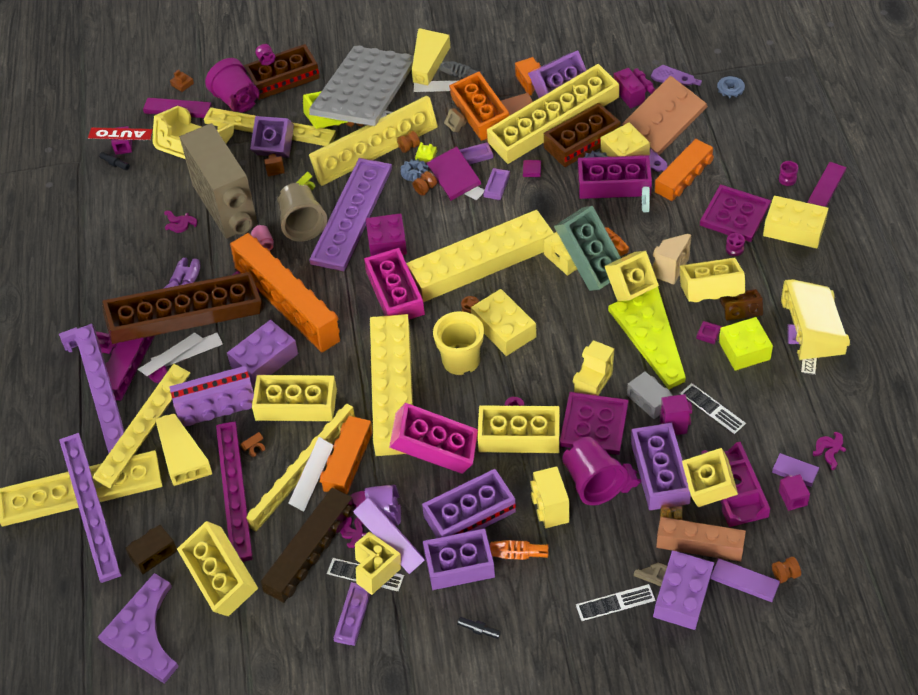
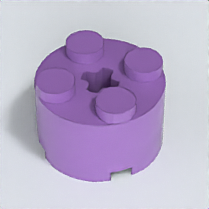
(386, 499)

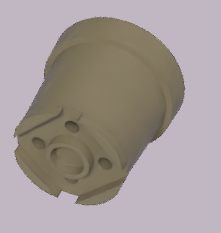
(301, 214)

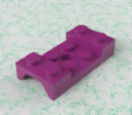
(750, 502)

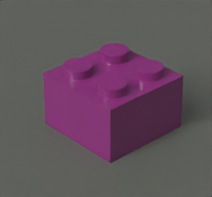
(386, 234)

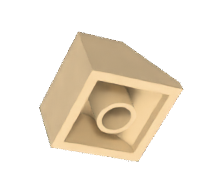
(670, 256)

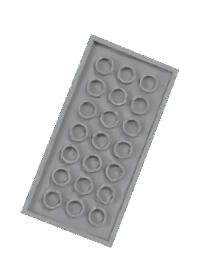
(363, 86)

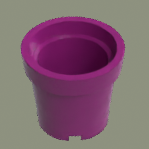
(232, 85)
(594, 471)

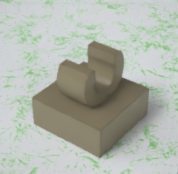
(455, 120)

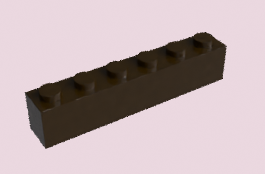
(307, 545)

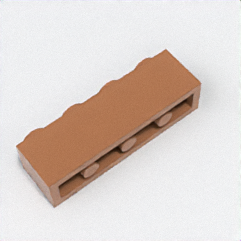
(700, 539)

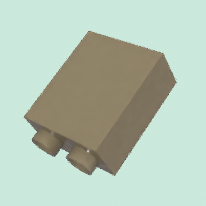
(219, 180)

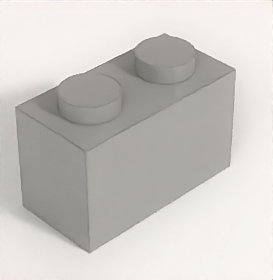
(647, 393)

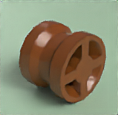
(468, 302)

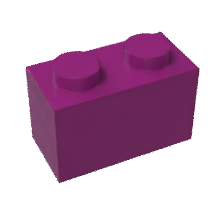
(676, 411)

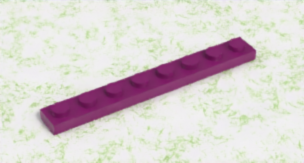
(234, 490)

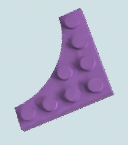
(135, 630)

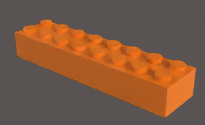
(286, 292)

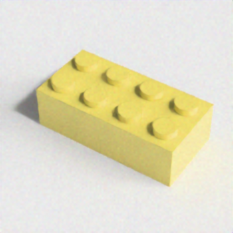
(294, 398)
(518, 429)
(217, 569)

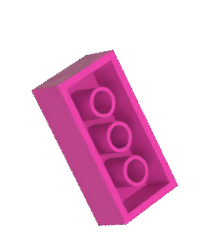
(394, 284)
(433, 438)

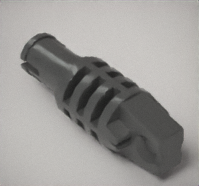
(457, 69)

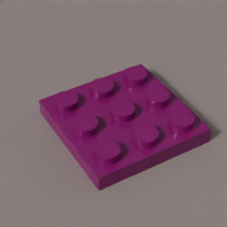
(735, 212)
(595, 418)

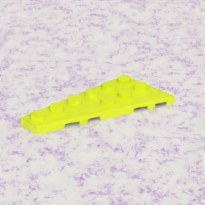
(649, 330)

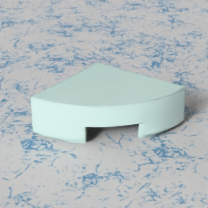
(645, 199)

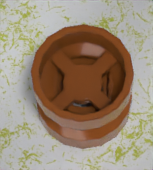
(408, 141)
(424, 183)
(787, 569)

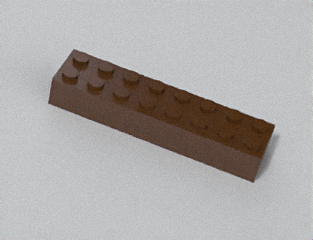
(181, 307)

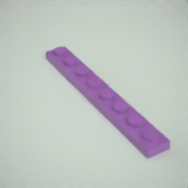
(100, 385)
(90, 508)

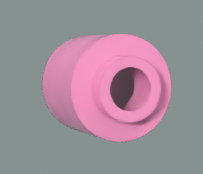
(263, 235)

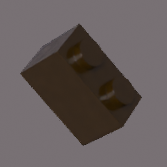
(151, 549)

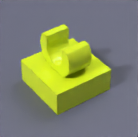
(426, 153)
(305, 179)

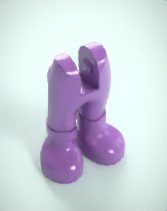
(183, 271)

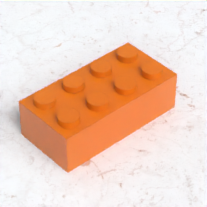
(478, 103)

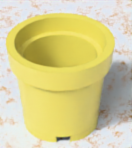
(460, 331)

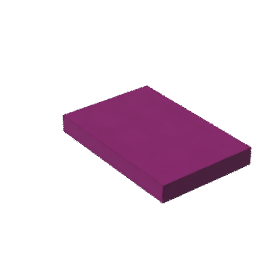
(453, 173)

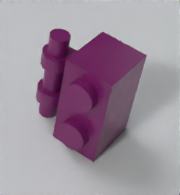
(633, 86)

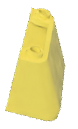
(177, 122)
(814, 319)

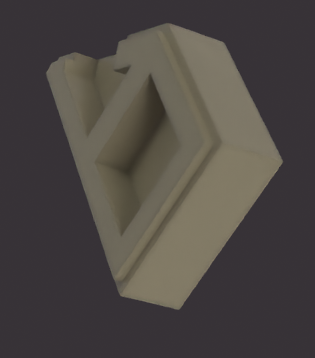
(652, 574)

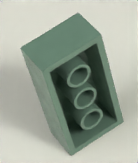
(588, 246)

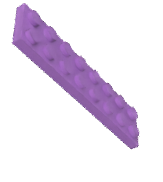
(350, 214)

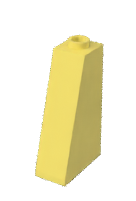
(429, 53)
(182, 454)

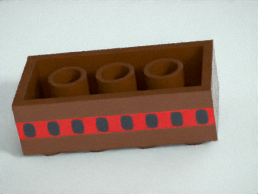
(287, 71)
(579, 134)

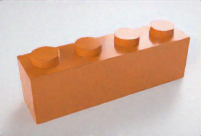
(684, 170)
(346, 455)

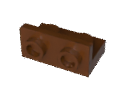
(743, 305)

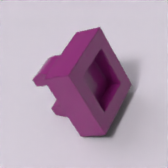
(632, 480)

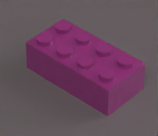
(613, 176)

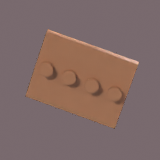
(666, 114)

